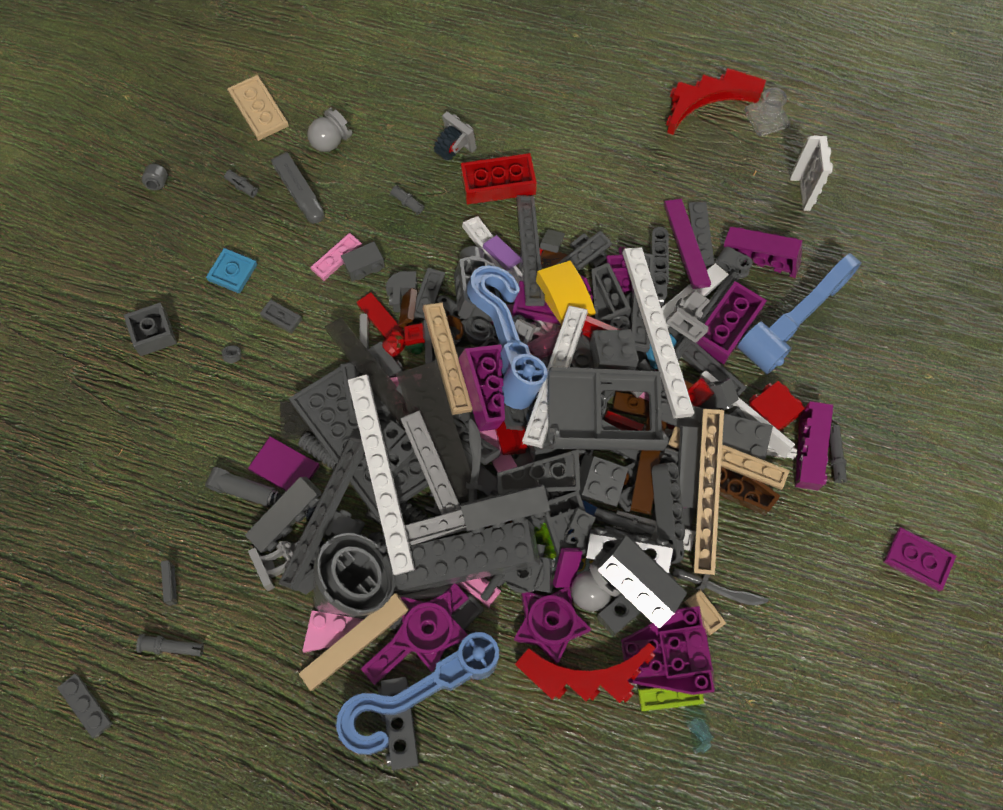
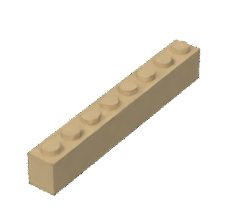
(708, 491)

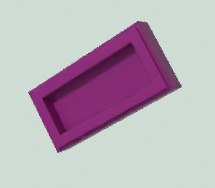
(567, 567)

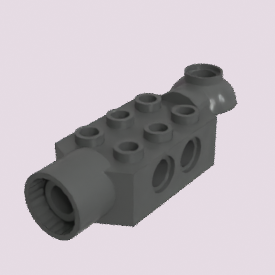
(477, 322)

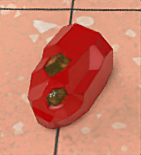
(394, 343)

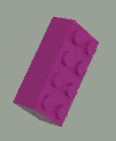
(731, 321)

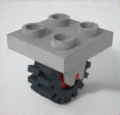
(454, 137)

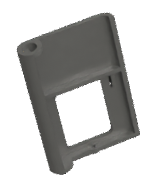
(576, 409)

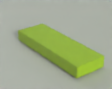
(659, 699)

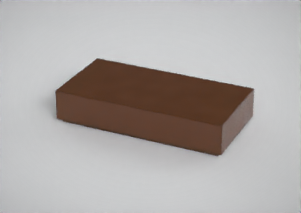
(407, 308)

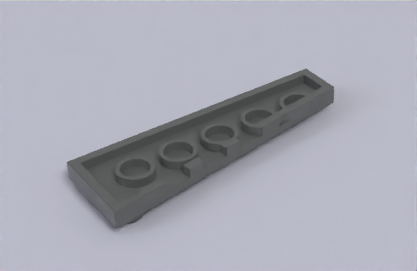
(738, 433)

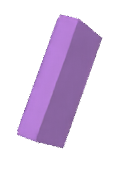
(501, 253)

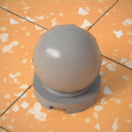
(327, 131)
(592, 590)

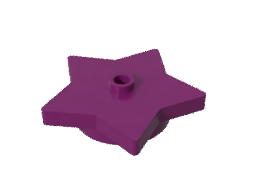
(565, 621)
(412, 632)

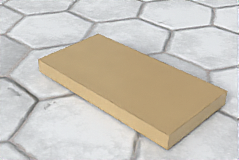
(258, 107)

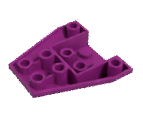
(681, 653)

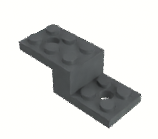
(562, 506)

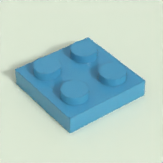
(231, 270)

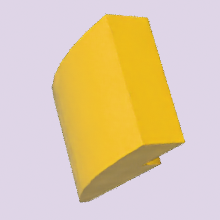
(564, 288)

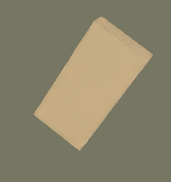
(711, 617)

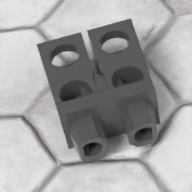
(397, 447)

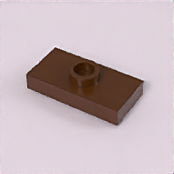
(630, 405)

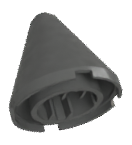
(351, 576)

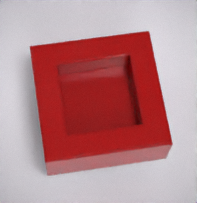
(414, 334)

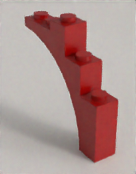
(731, 86)
(614, 680)

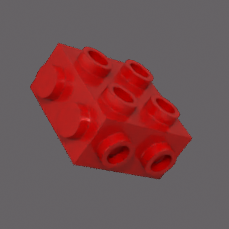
(777, 405)

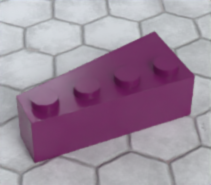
(767, 249)
(484, 384)
(813, 445)

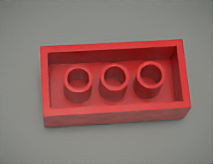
(498, 178)

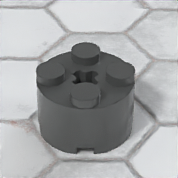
(342, 523)

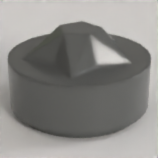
(231, 354)

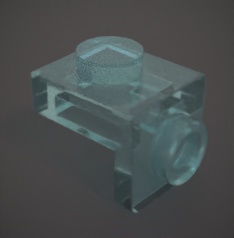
(701, 731)

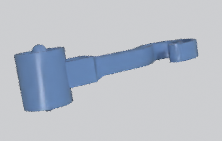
(768, 345)
(521, 370)
(474, 659)

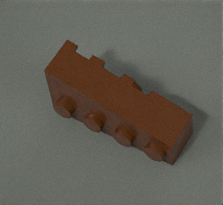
(746, 491)

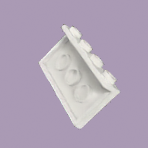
(812, 169)

